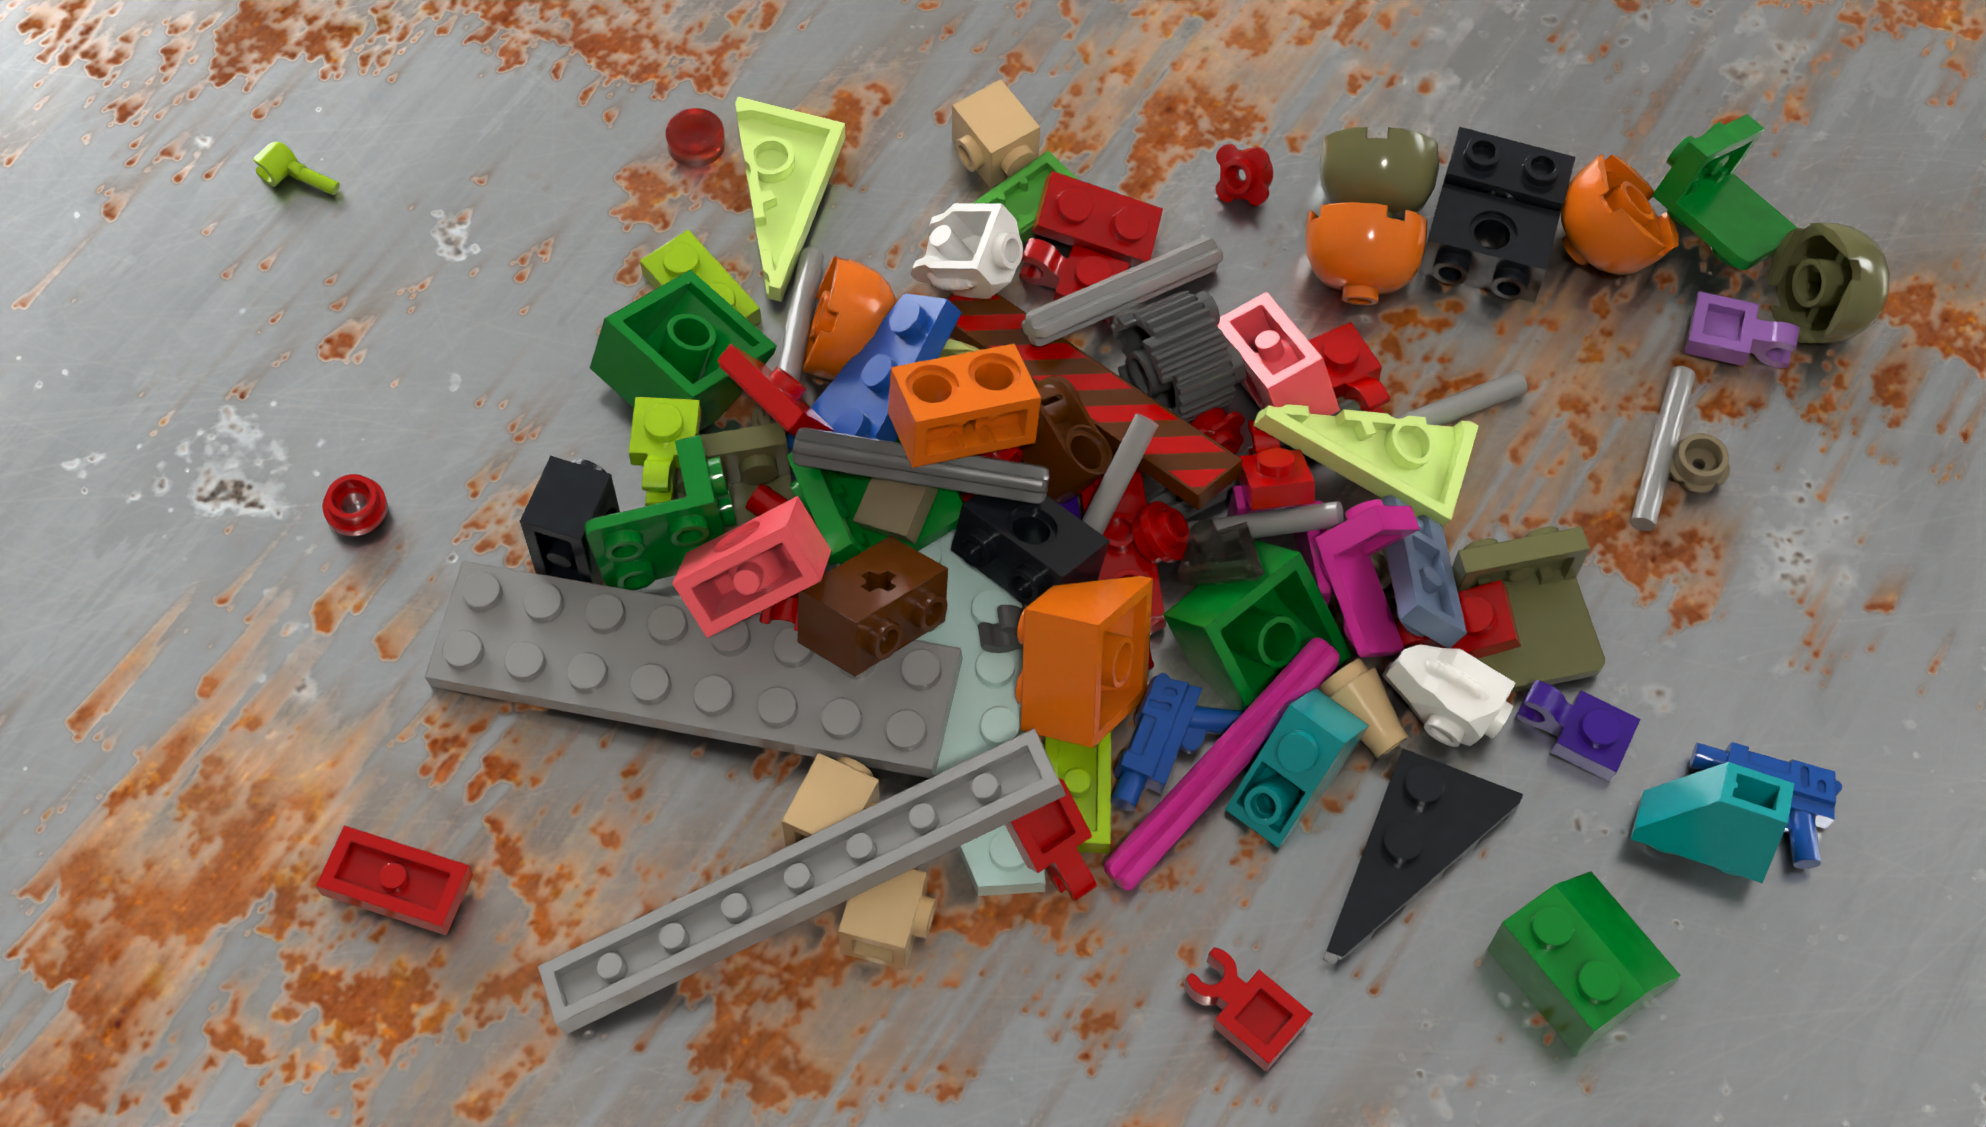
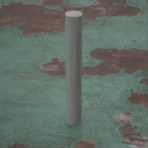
(801, 312)
(1472, 399)
(1662, 449)
(1120, 472)
(1285, 520)

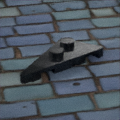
(1422, 827)

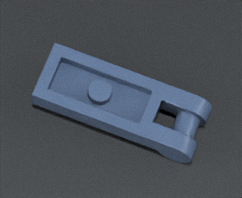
(1425, 582)

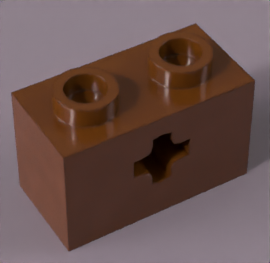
(872, 605)

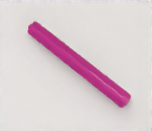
(1219, 766)

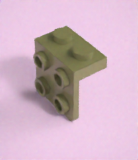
(1545, 601)

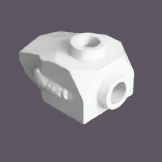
(971, 250)
(1451, 693)

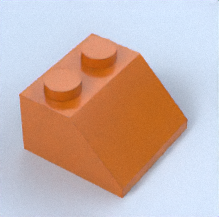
(1084, 658)

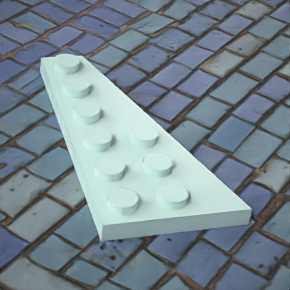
(981, 711)

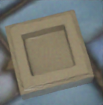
(895, 509)

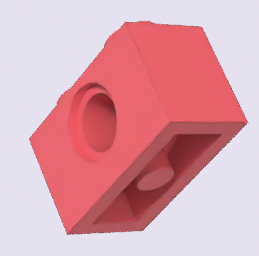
(1278, 358)
(752, 567)

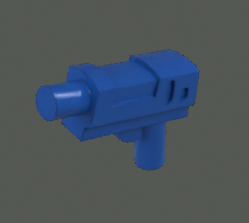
(1163, 725)
(1812, 796)

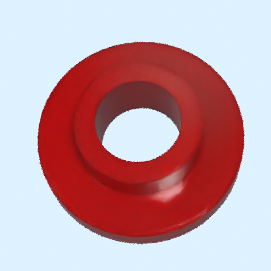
(349, 491)
(1160, 533)

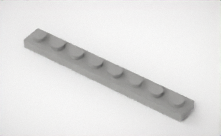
(800, 881)

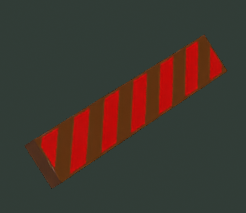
(1177, 454)

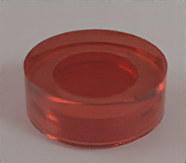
(695, 137)

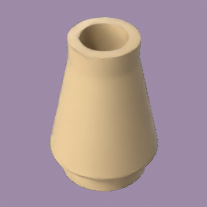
(1365, 697)

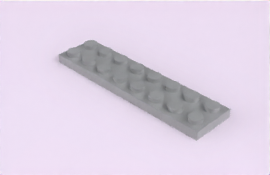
(653, 667)

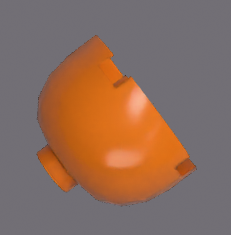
(1612, 220)
(1363, 250)
(847, 316)

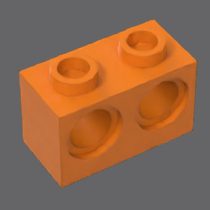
(963, 405)

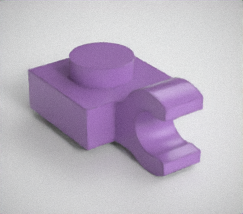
(1730, 330)

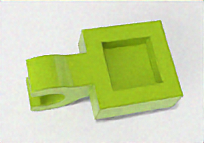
(652, 441)

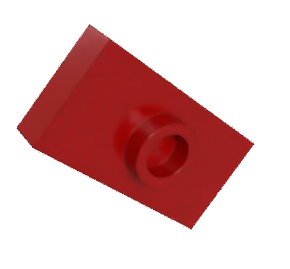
(773, 390)

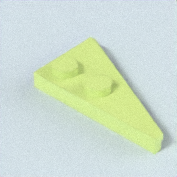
(787, 173)
(1382, 453)

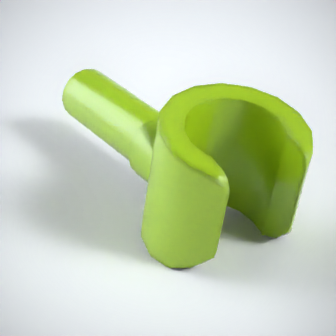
(278, 162)

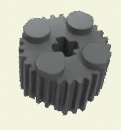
(1180, 354)

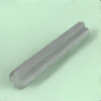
(1121, 291)

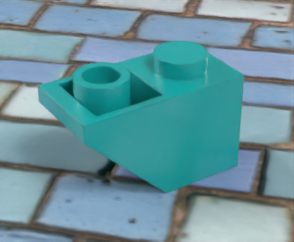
(1296, 766)
(1718, 818)

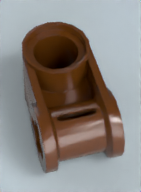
(1067, 442)

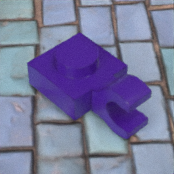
(1587, 732)

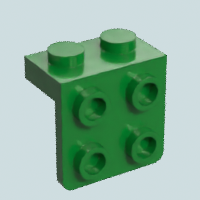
(1715, 202)
(835, 499)
(652, 540)

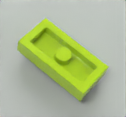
(688, 253)
(1089, 782)

